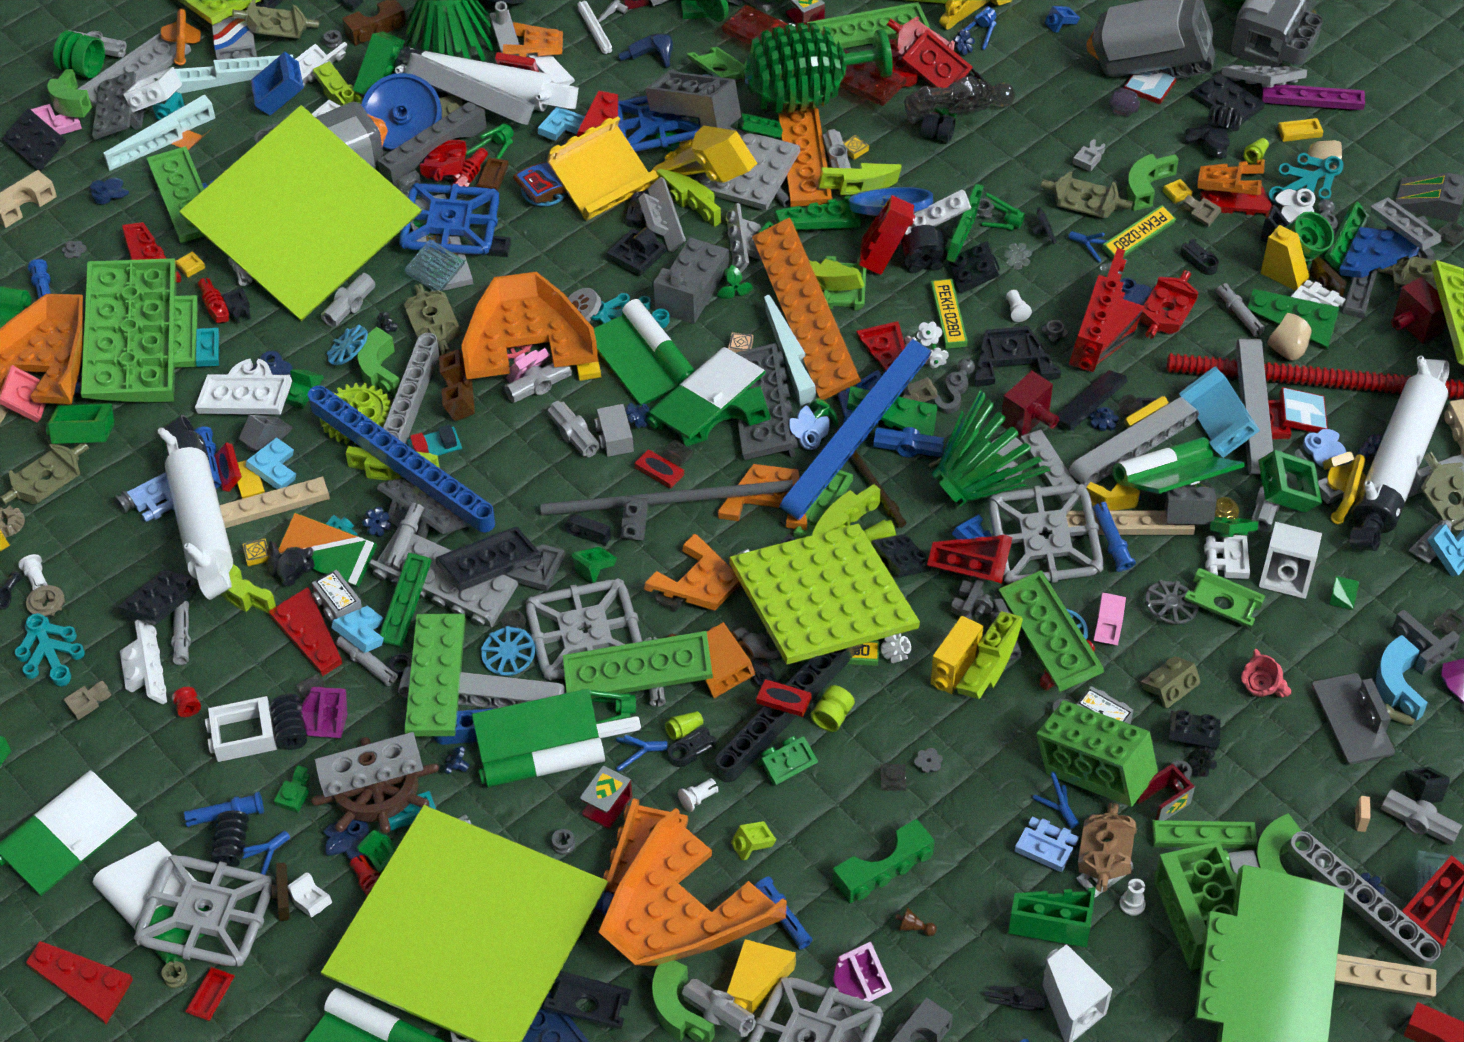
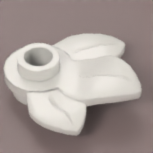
(1292, 203)

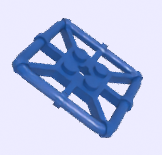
(653, 123)
(462, 215)

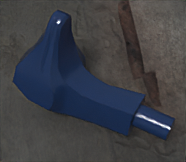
(657, 43)

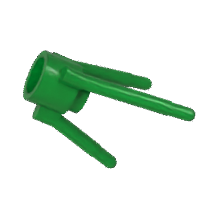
(500, 135)
(1013, 216)
(623, 703)

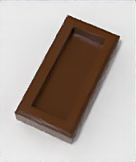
(493, 173)

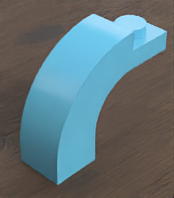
(1391, 685)

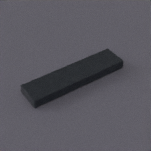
(1091, 399)

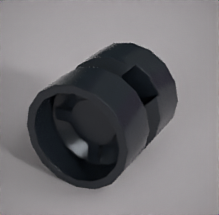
(938, 126)

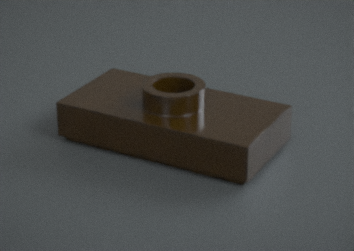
(1327, 276)
(280, 891)

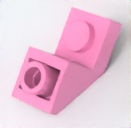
(1109, 618)

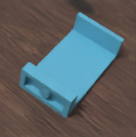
(1220, 411)

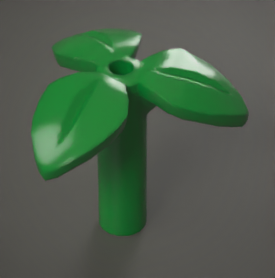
(734, 278)
(822, 408)

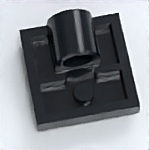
(637, 251)
(975, 267)
(901, 555)
(1195, 729)

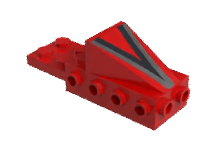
(1108, 319)

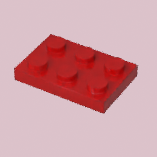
(935, 61)

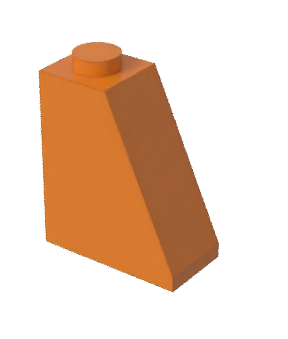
(728, 661)

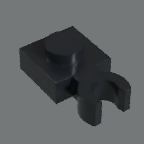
(237, 303)

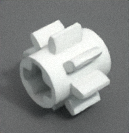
(896, 648)

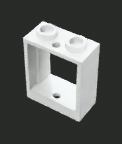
(149, 92)
(239, 712)

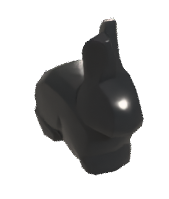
(1214, 139)
(289, 564)

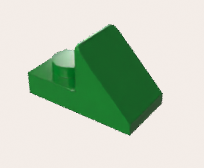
(302, 382)
(591, 561)

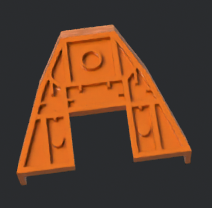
(525, 312)
(46, 340)
(660, 921)

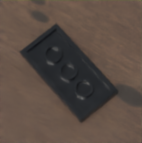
(488, 558)

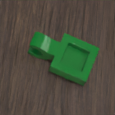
(293, 794)

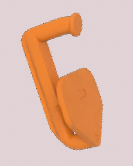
(180, 33)

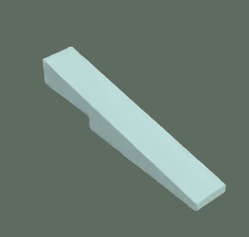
(222, 73)
(161, 133)
(792, 353)

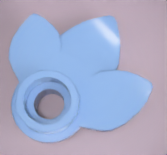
(808, 425)
(1325, 446)

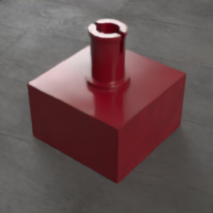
(1419, 310)
(1029, 404)

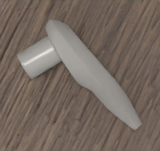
(615, 5)

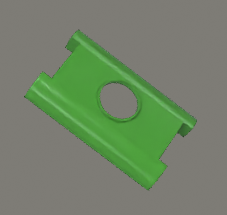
(719, 58)
(851, 298)
(1241, 598)

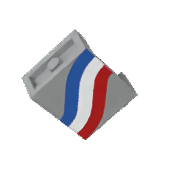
(233, 39)

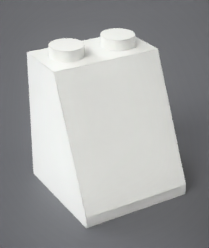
(1290, 560)
(1074, 993)

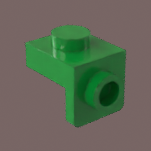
(378, 848)

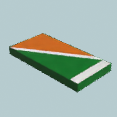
(331, 547)

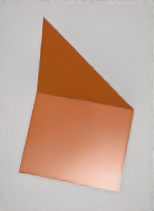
(189, 139)

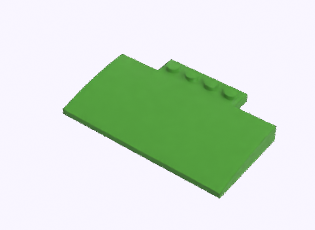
(136, 330)
(1271, 961)

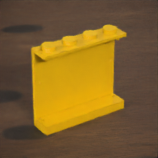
(599, 169)

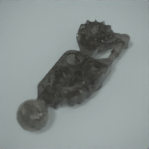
(959, 97)

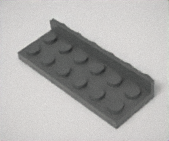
(774, 434)

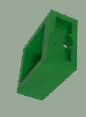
(80, 423)
(1276, 491)

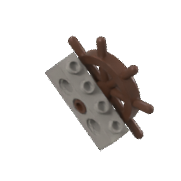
(372, 772)

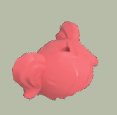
(1266, 671)

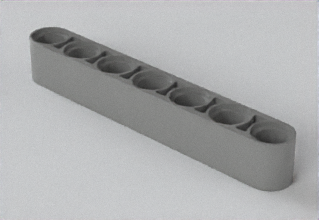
(470, 88)
(413, 387)
(1255, 399)
(1134, 441)
(494, 691)
(1367, 911)

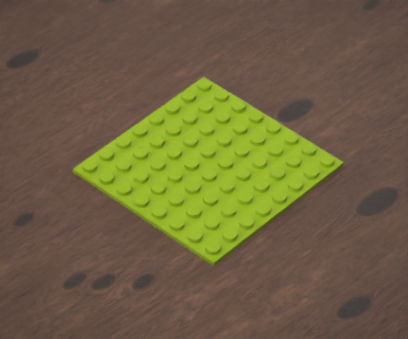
(300, 212)
(465, 929)

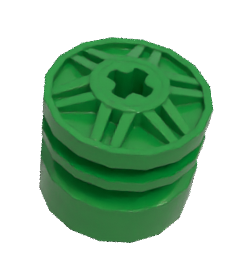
(79, 52)
(1314, 234)

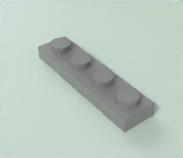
(1405, 224)
(1059, 474)

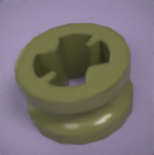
(180, 970)

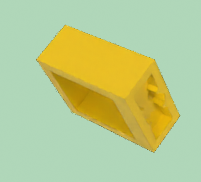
(956, 654)

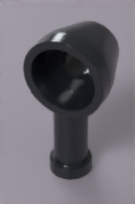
(5, 590)

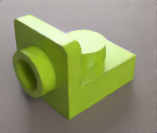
(752, 837)

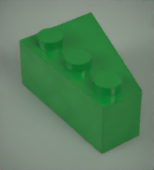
(378, 60)
(1053, 917)

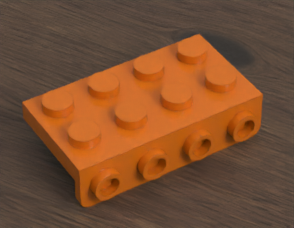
(637, 828)

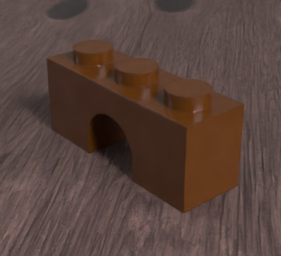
(360, 28)
(458, 396)

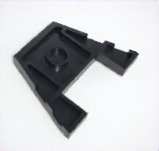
(1012, 347)

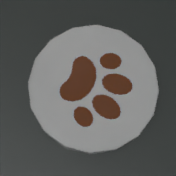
(586, 302)

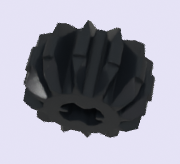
(1225, 117)

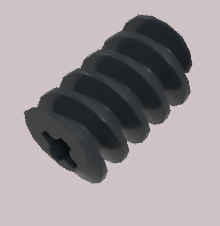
(288, 722)
(230, 837)

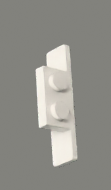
(315, 57)
(941, 210)
(142, 663)

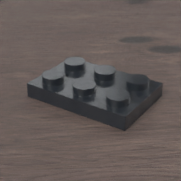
(1225, 92)
(34, 139)
(159, 597)

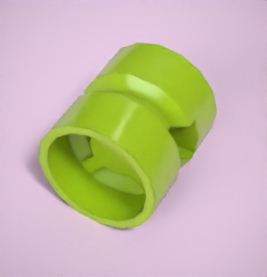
(832, 708)

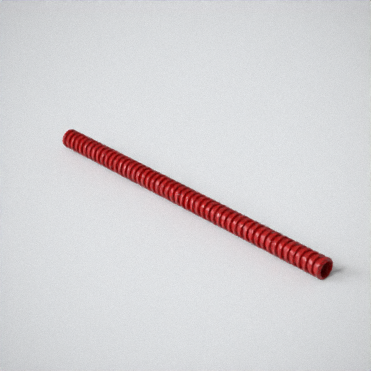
(1306, 375)

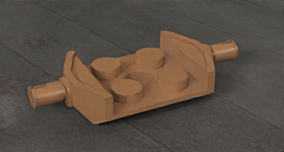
(1109, 858)

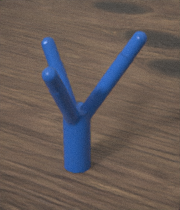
(1087, 240)
(646, 746)
(1063, 807)
(270, 847)

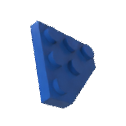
(1374, 250)

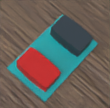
(437, 442)

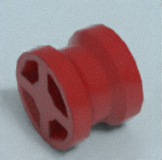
(186, 701)

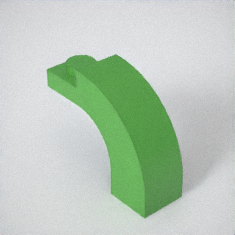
(66, 97)
(1143, 173)
(375, 350)
(1275, 843)
(673, 1017)

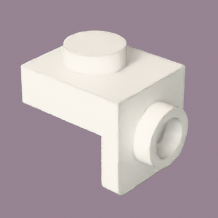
(308, 896)

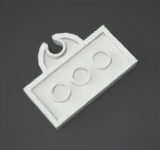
(244, 391)

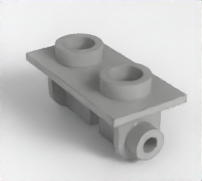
(1423, 549)

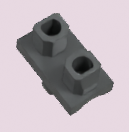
(634, 518)
(975, 601)

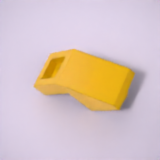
(1118, 499)

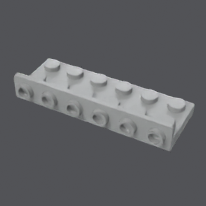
(480, 602)

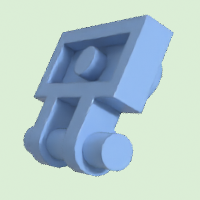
(151, 493)
(1046, 849)

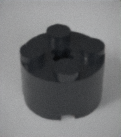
(924, 248)

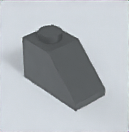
(262, 430)

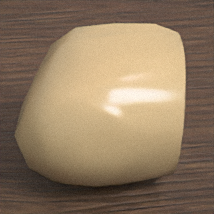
(1322, 150)
(1291, 337)

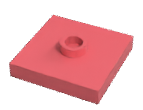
(17, 391)

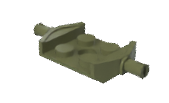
(287, 22)
(1071, 191)
(1409, 270)
(441, 324)
(58, 463)
(1440, 483)

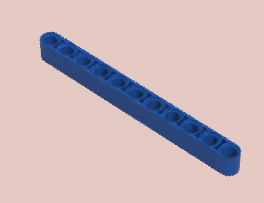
(855, 430)
(402, 459)

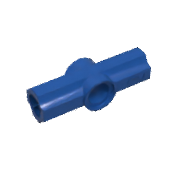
(908, 442)

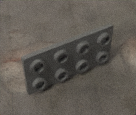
(113, 109)
(434, 514)
(1355, 717)

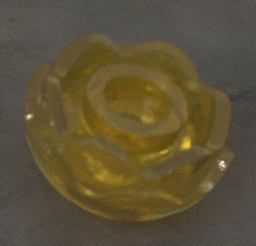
(1226, 508)

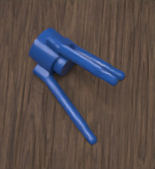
(984, 19)

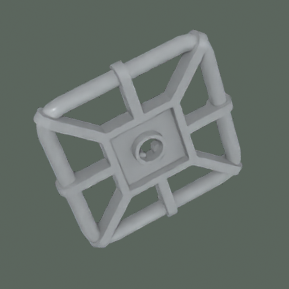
(1054, 522)
(571, 621)
(213, 922)
(807, 1023)

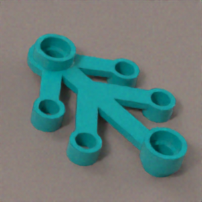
(1309, 177)
(606, 310)
(39, 626)

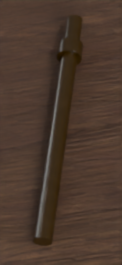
(890, 506)

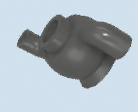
(755, 644)

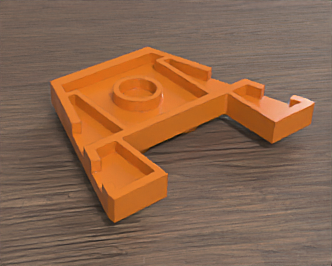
(536, 40)
(1226, 178)
(760, 474)
(705, 583)

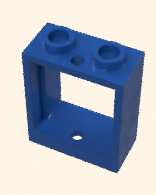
(284, 68)

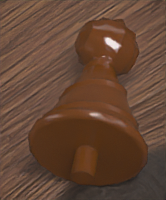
(910, 921)

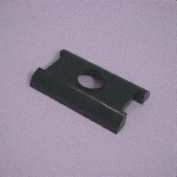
(606, 996)

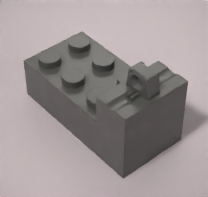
(699, 96)
(690, 280)

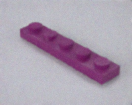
(1314, 96)

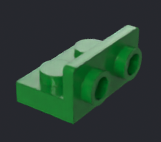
(759, 126)
(788, 760)

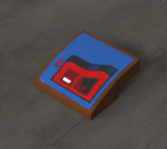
(539, 182)

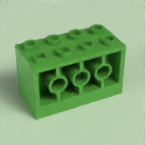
(1097, 752)
(1190, 887)

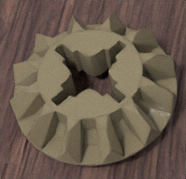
(15, 521)
(39, 596)

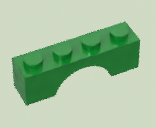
(748, 407)
(859, 877)

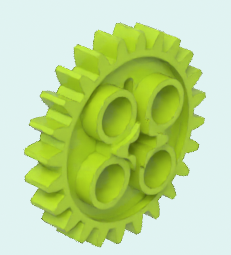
(367, 401)

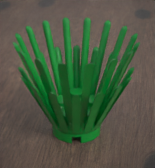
(446, 16)
(968, 461)

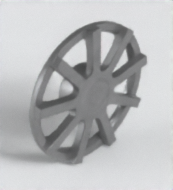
(1170, 602)

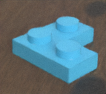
(559, 121)
(269, 464)
(1448, 549)
(359, 627)

